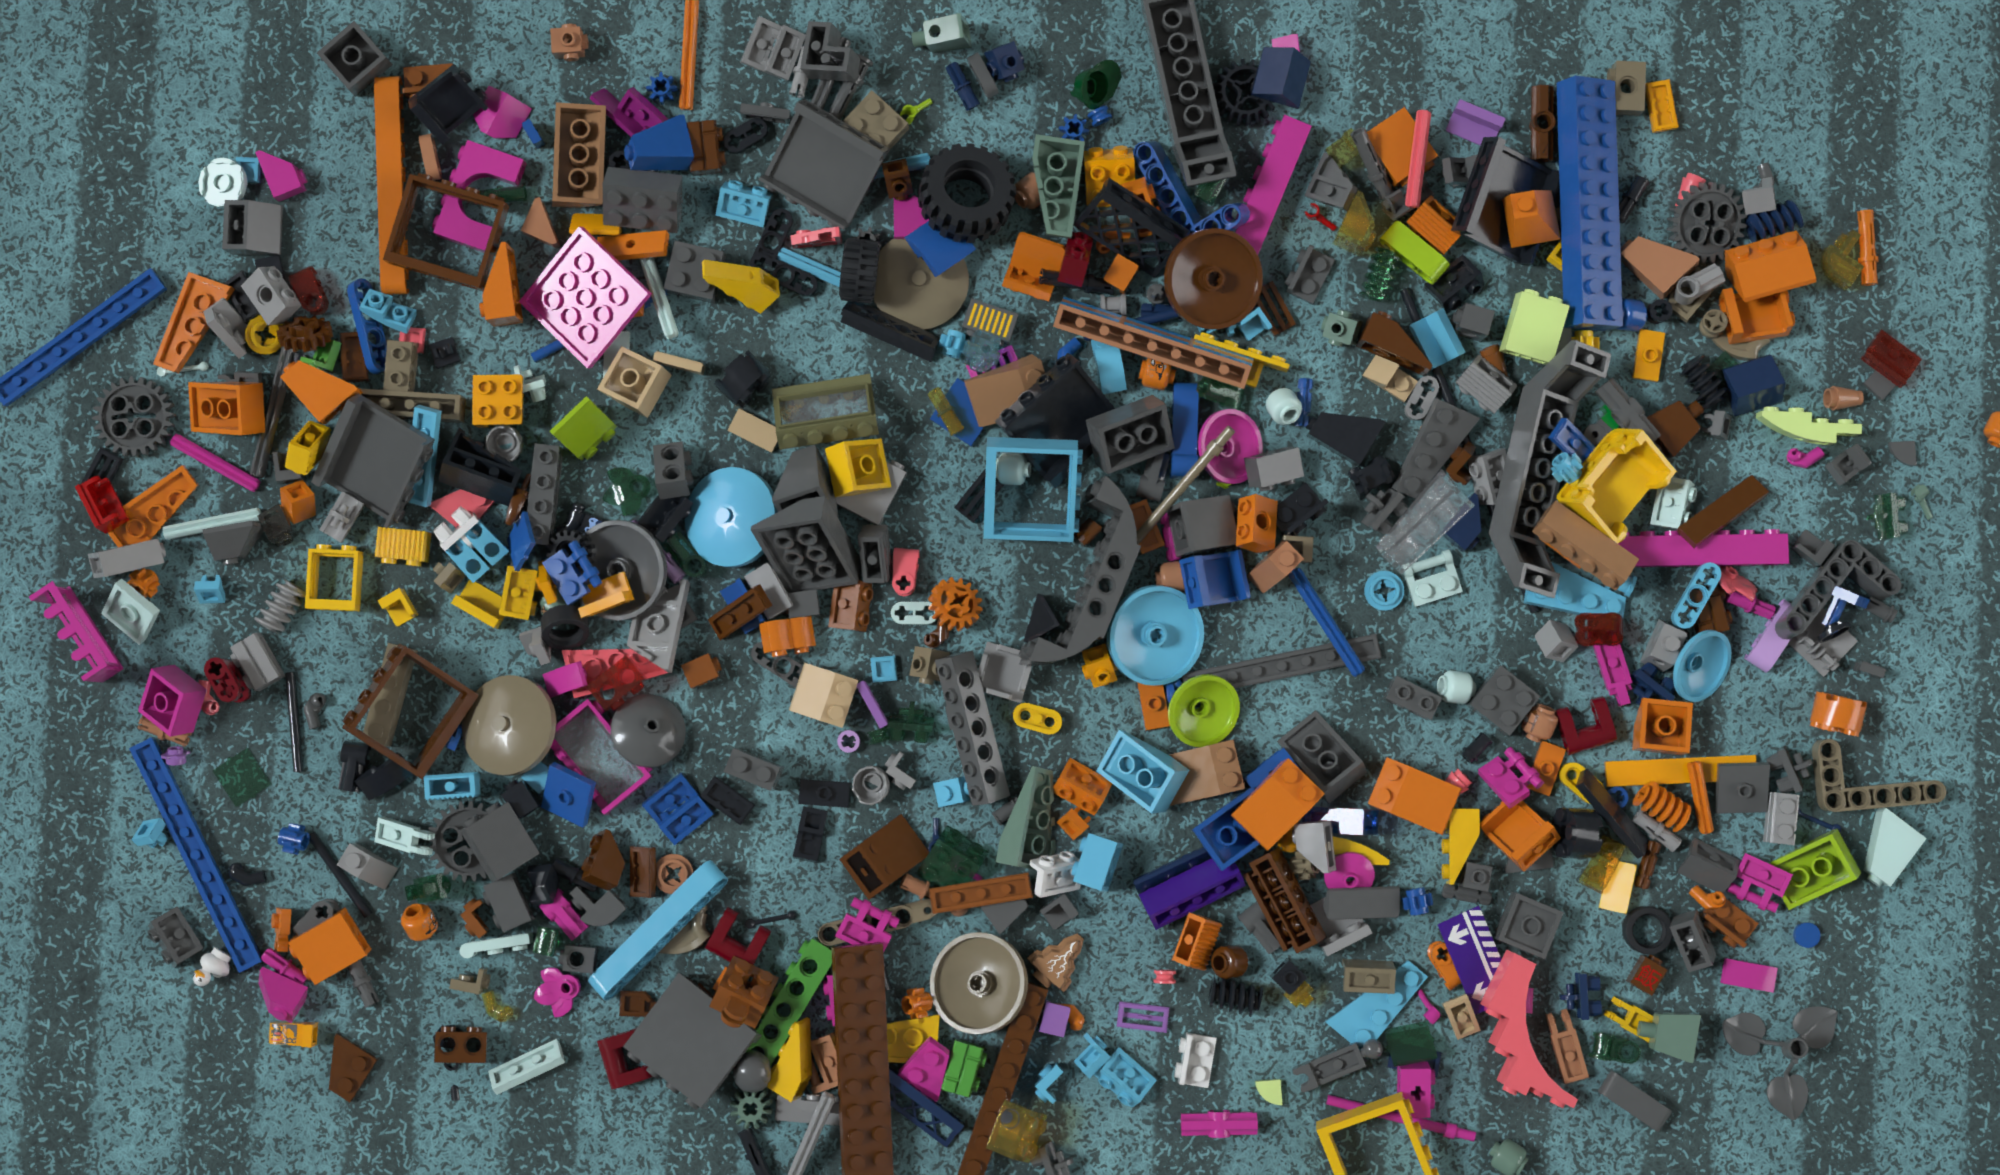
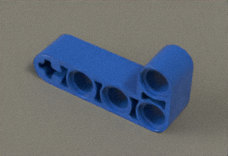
(1184, 428)

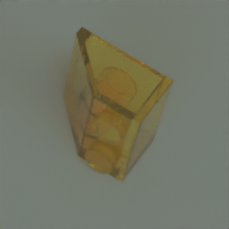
(1356, 228)

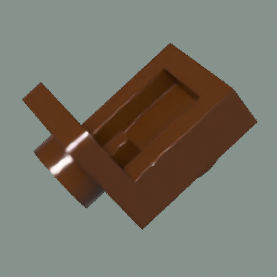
(1455, 468)

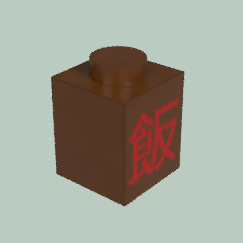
(1647, 974)

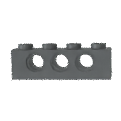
(544, 491)

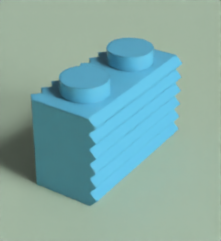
(452, 786)

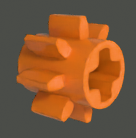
(144, 582)
(917, 1003)

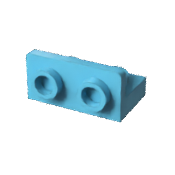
(743, 203)
(1125, 1078)

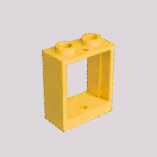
(314, 555)

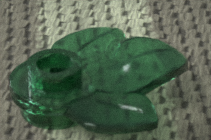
(623, 491)

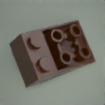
(884, 856)

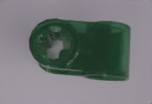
(1609, 1048)

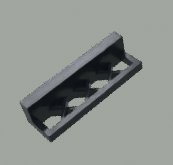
(890, 329)

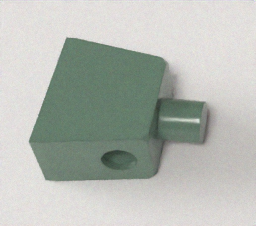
(953, 34)
(1672, 1033)

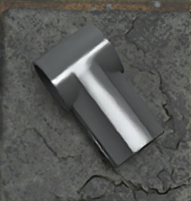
(1152, 480)
(1258, 925)

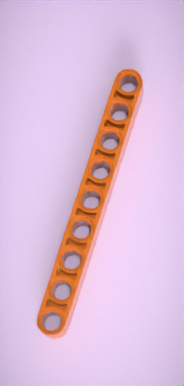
(390, 175)

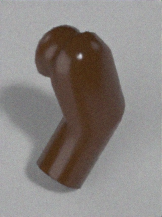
(937, 636)

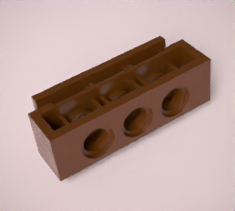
(1283, 902)

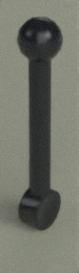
(750, 923)

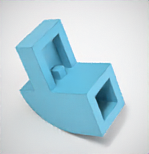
(1109, 367)

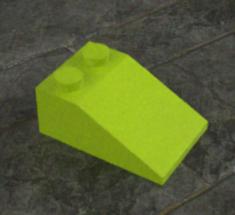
(584, 429)
(1817, 868)

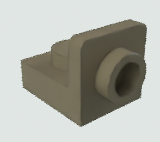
(467, 984)

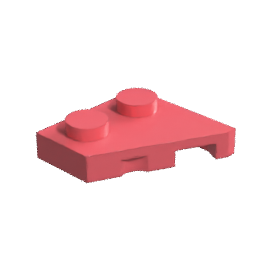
(816, 238)
(472, 503)

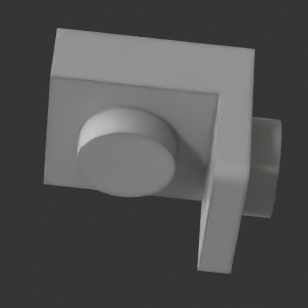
(535, 646)

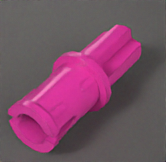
(1757, 606)
(283, 966)

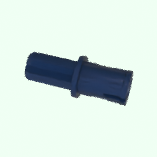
(962, 86)

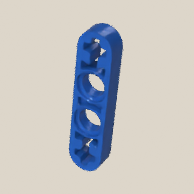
(365, 326)

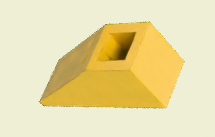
(745, 283)
(1463, 832)
(794, 1066)

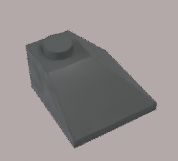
(232, 541)

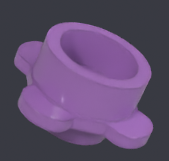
(175, 755)

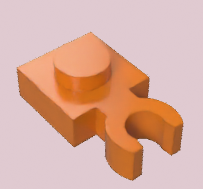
(281, 922)

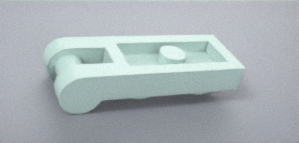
(495, 945)

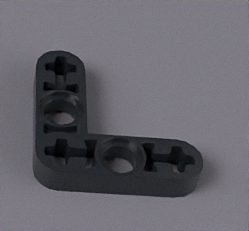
(770, 256)

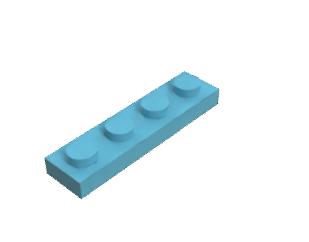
(427, 421)

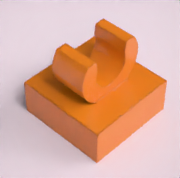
(1073, 823)

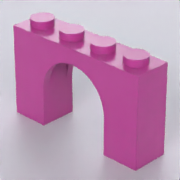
(475, 163)

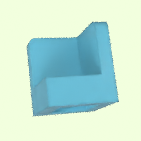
(1253, 323)

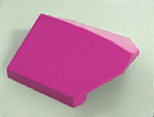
(503, 116)

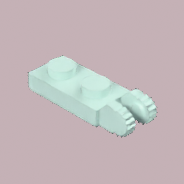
(402, 836)

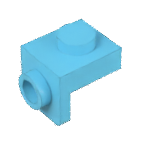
(951, 791)
(1093, 1056)
(1048, 1076)

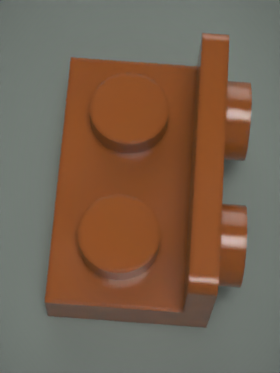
(419, 76)
(851, 607)
(1730, 922)

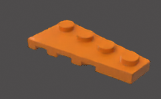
(188, 321)

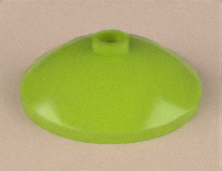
(1212, 719)

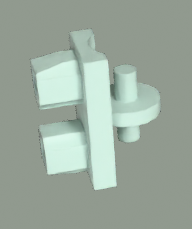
(534, 385)

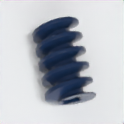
(1767, 222)

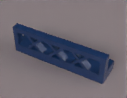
(927, 1103)

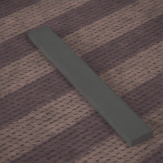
(1290, 663)

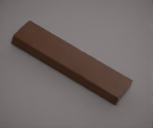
(1722, 511)

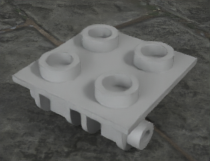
(1823, 655)

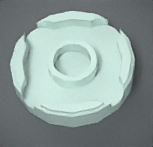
(222, 181)

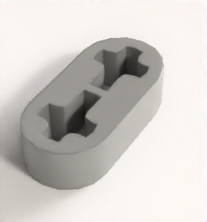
(1426, 401)

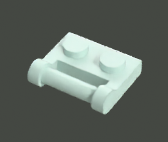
(1433, 586)

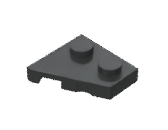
(1331, 185)

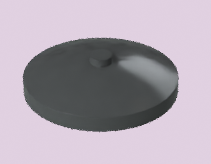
(632, 549)

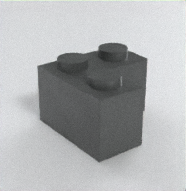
(824, 58)

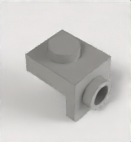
(900, 779)

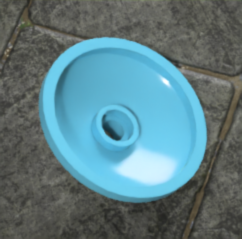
(1702, 665)

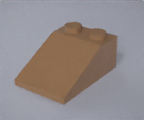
(1001, 387)
(1211, 772)

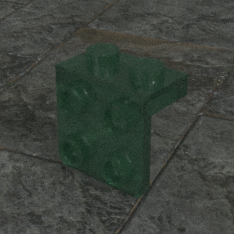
(952, 859)

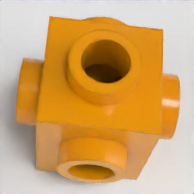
(1098, 666)

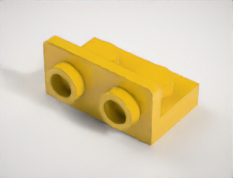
(518, 593)

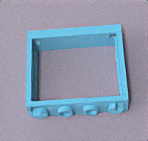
(1032, 531)

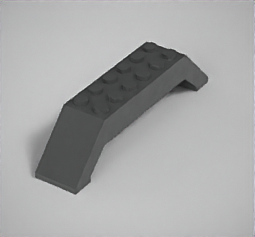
(1187, 91)
(1527, 476)

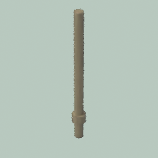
(1214, 448)

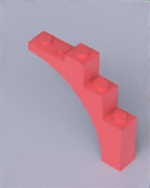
(1507, 1002)

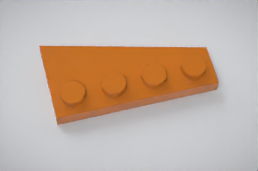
(154, 507)

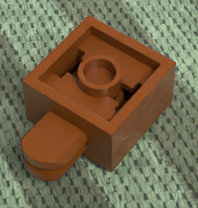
(741, 999)

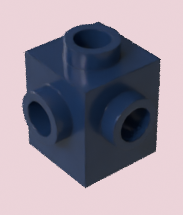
(1005, 62)

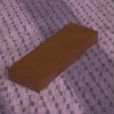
(740, 612)

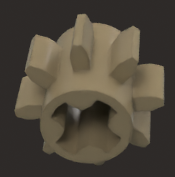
(1302, 867)

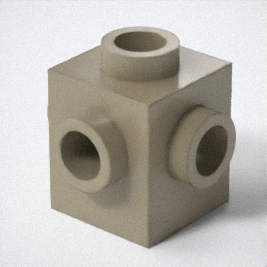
(924, 664)

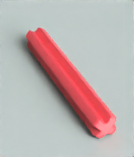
(1418, 158)

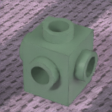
(1349, 328)

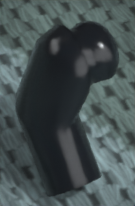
(244, 878)

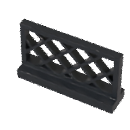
(1142, 215)

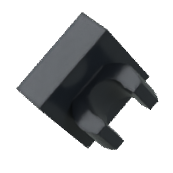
(445, 352)

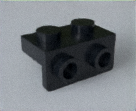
(664, 515)

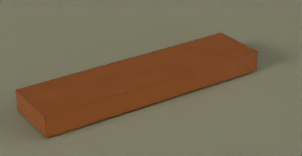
(980, 893)

